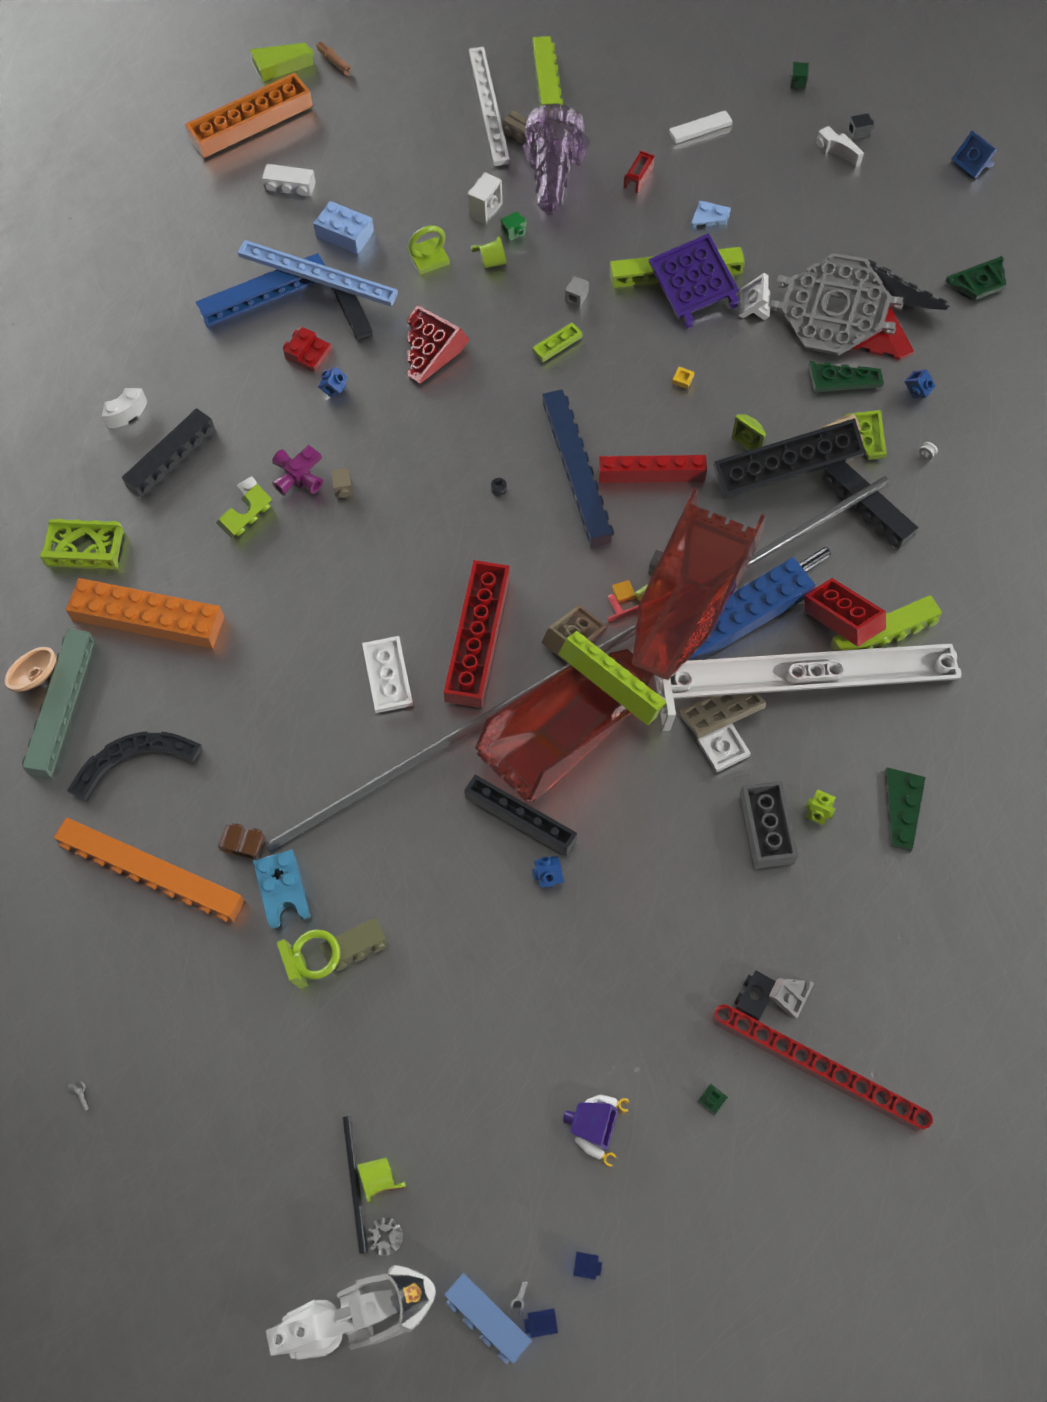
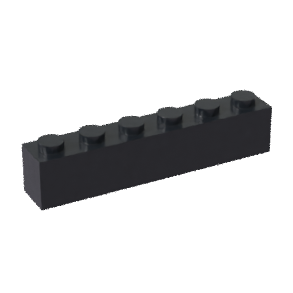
(168, 453)
(874, 508)
(520, 815)

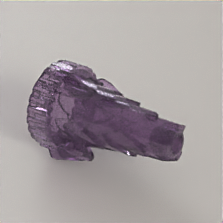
(553, 141)

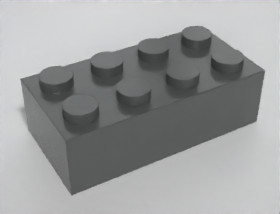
(768, 824)

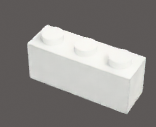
(288, 179)

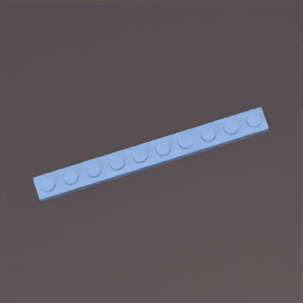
(318, 273)

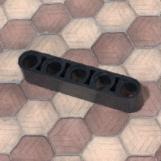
(354, 314)

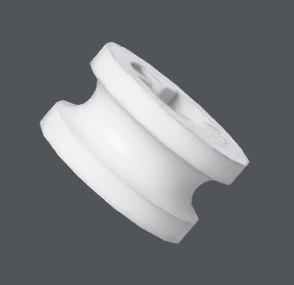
(928, 450)

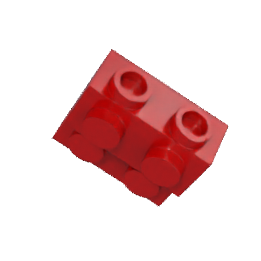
(306, 349)

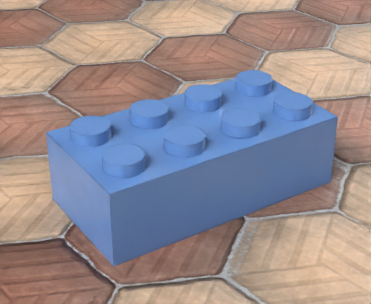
(488, 1318)

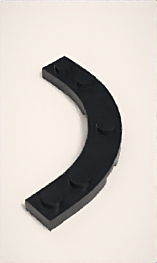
(126, 747)

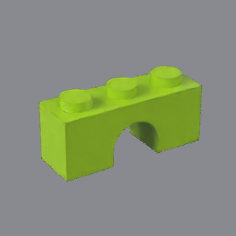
(233, 522)

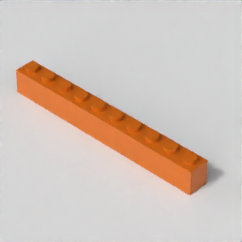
(150, 870)

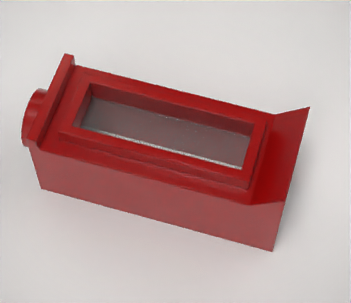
(639, 170)

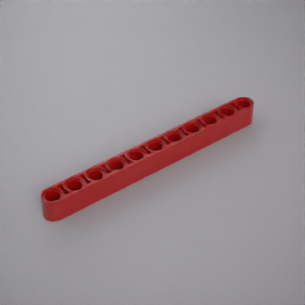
(831, 1068)

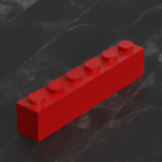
(652, 468)

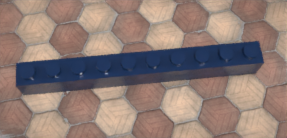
(577, 470)

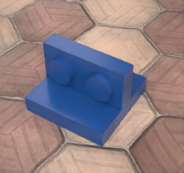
(974, 154)

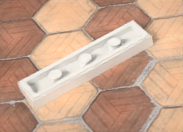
(700, 127)

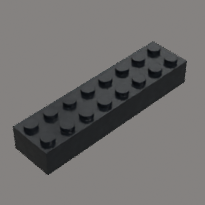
(789, 458)

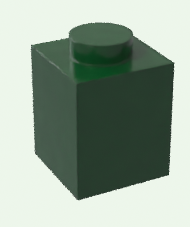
(799, 75)

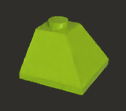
(748, 432)

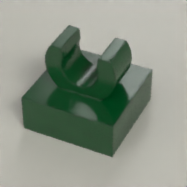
(712, 1099)

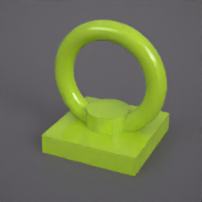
(429, 253)
(295, 962)

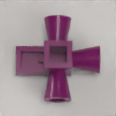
(297, 470)

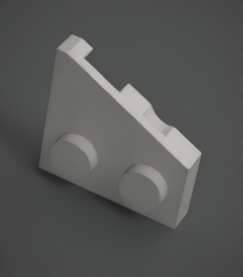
(791, 995)

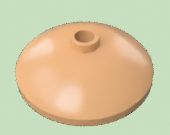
(30, 669)

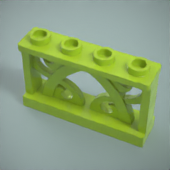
(85, 559)

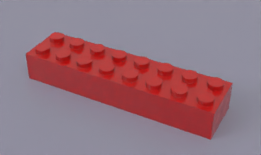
(477, 634)

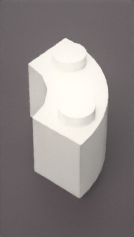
(124, 408)

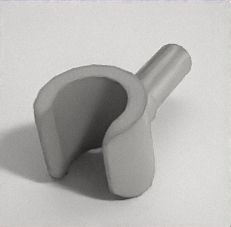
(79, 1092)
(518, 1302)

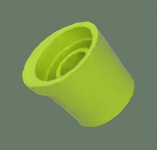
(491, 253)
(377, 1177)

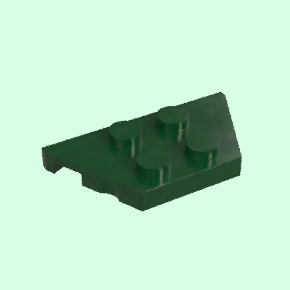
(980, 279)

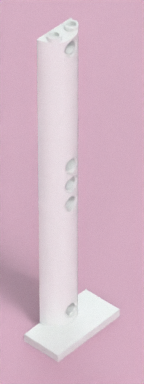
(776, 672)

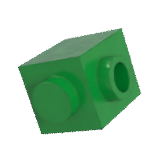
(513, 225)

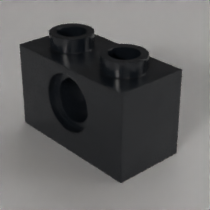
(763, 986)

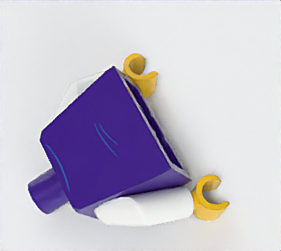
(594, 1124)

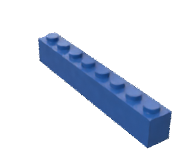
(252, 294)

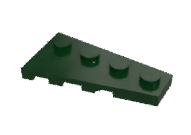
(836, 378)
(904, 805)

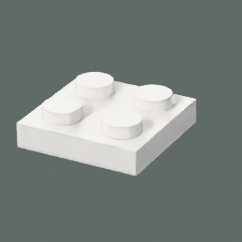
(723, 747)

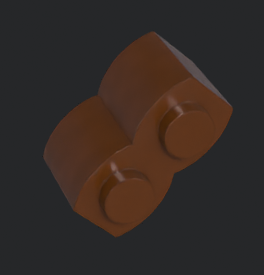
(242, 841)

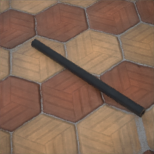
(355, 1186)

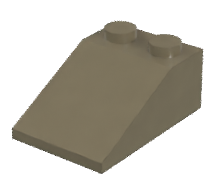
(575, 620)

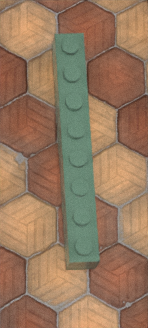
(58, 703)

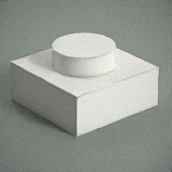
(246, 485)

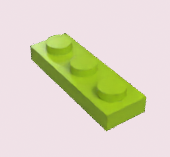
(557, 342)

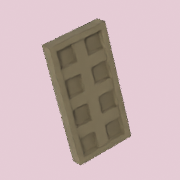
(720, 711)

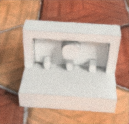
(755, 298)

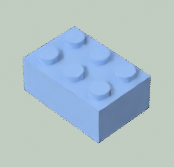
(343, 227)

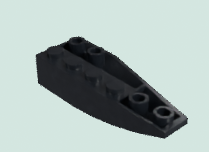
(909, 291)

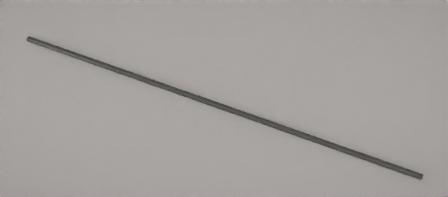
(606, 646)

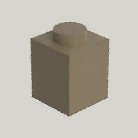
(342, 482)

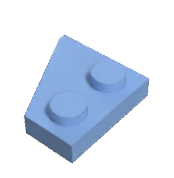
(710, 214)

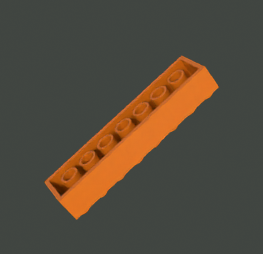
(248, 115)
(145, 613)

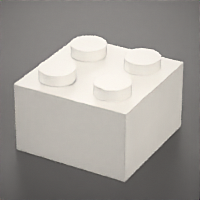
(485, 198)

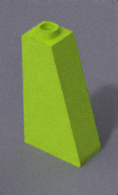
(281, 59)

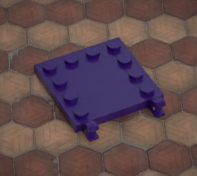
(694, 277)

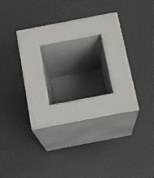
(576, 291)

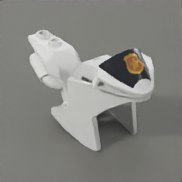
(318, 1326)

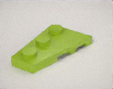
(872, 433)

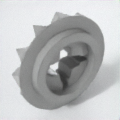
(396, 1237)

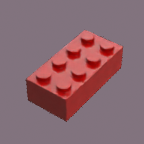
(845, 612)

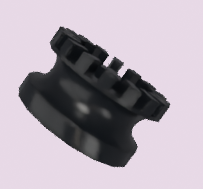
(497, 481)

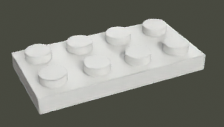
(387, 674)

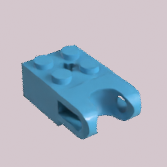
(282, 892)

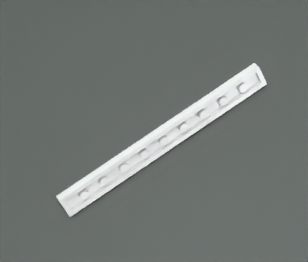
(489, 106)

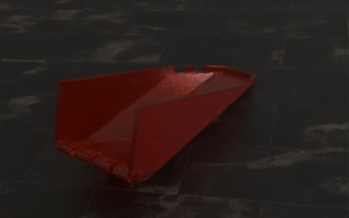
(691, 587)
(552, 729)

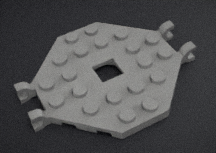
(841, 278)

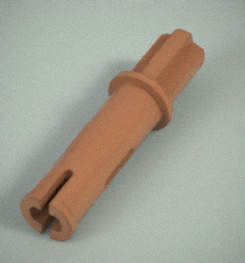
(329, 54)

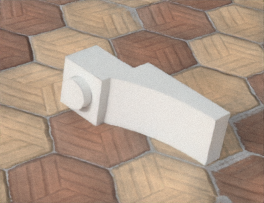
(839, 145)

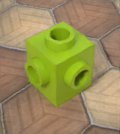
(820, 807)

